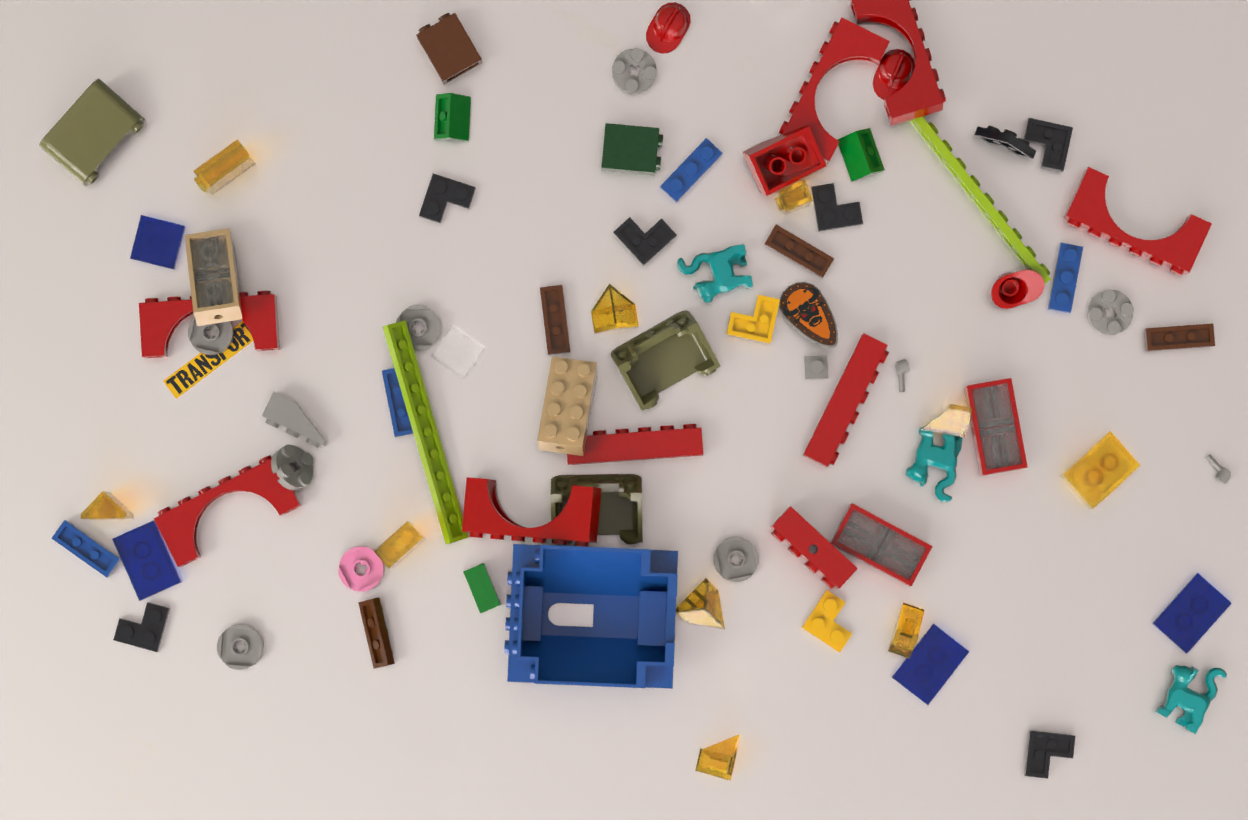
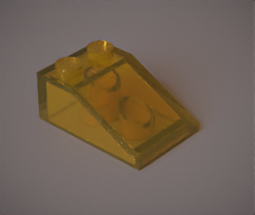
(1099, 471)

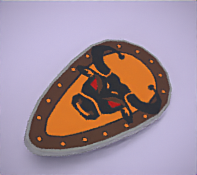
(809, 313)

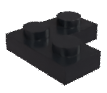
(1006, 139)
(1056, 142)
(444, 191)
(829, 214)
(644, 245)
(148, 633)
(1042, 746)

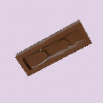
(799, 251)
(555, 319)
(1179, 337)
(376, 633)

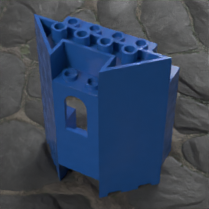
(631, 616)

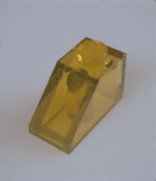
(793, 197)
(906, 630)

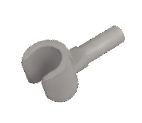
(902, 366)
(1224, 474)

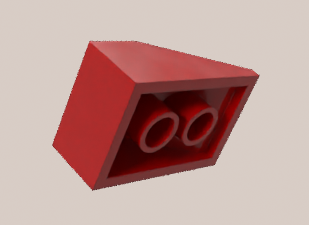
(784, 160)

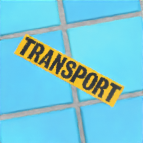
(203, 364)

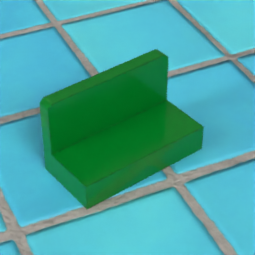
(452, 117)
(860, 154)
(482, 588)

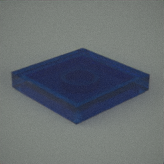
(157, 242)

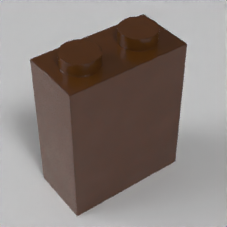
(448, 47)

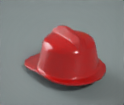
(668, 27)
(893, 72)
(1017, 288)

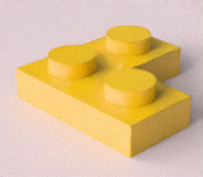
(760, 325)
(822, 624)

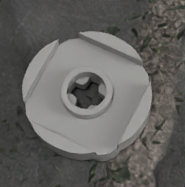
(621, 68)
(1097, 313)
(428, 319)
(213, 346)
(300, 460)
(746, 566)
(250, 638)

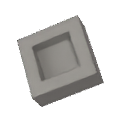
(816, 367)

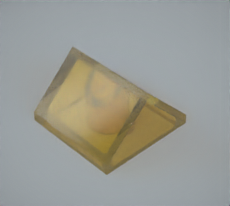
(106, 507)

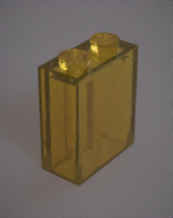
(223, 168)
(400, 545)

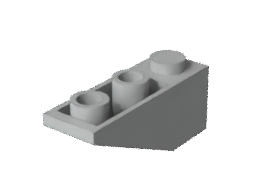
(290, 415)

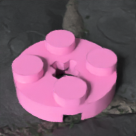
(349, 563)

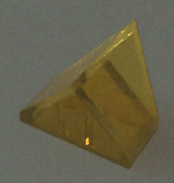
(613, 312)
(952, 421)
(702, 606)
(719, 758)

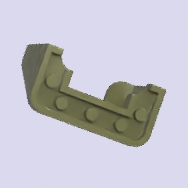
(91, 131)
(664, 357)
(619, 502)

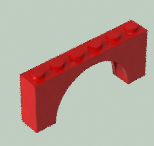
(847, 44)
(921, 92)
(1090, 212)
(161, 319)
(575, 523)
(180, 524)

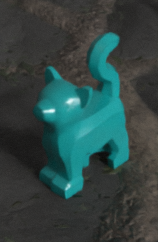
(722, 270)
(936, 456)
(1192, 702)

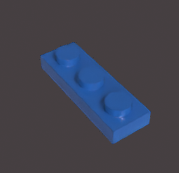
(691, 170)
(1065, 278)
(398, 412)
(86, 548)

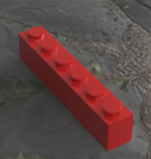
(845, 400)
(640, 445)

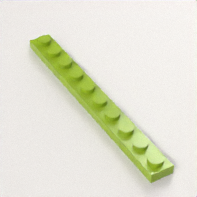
(983, 201)
(425, 431)

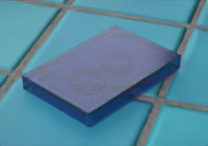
(146, 560)
(1191, 613)
(930, 664)

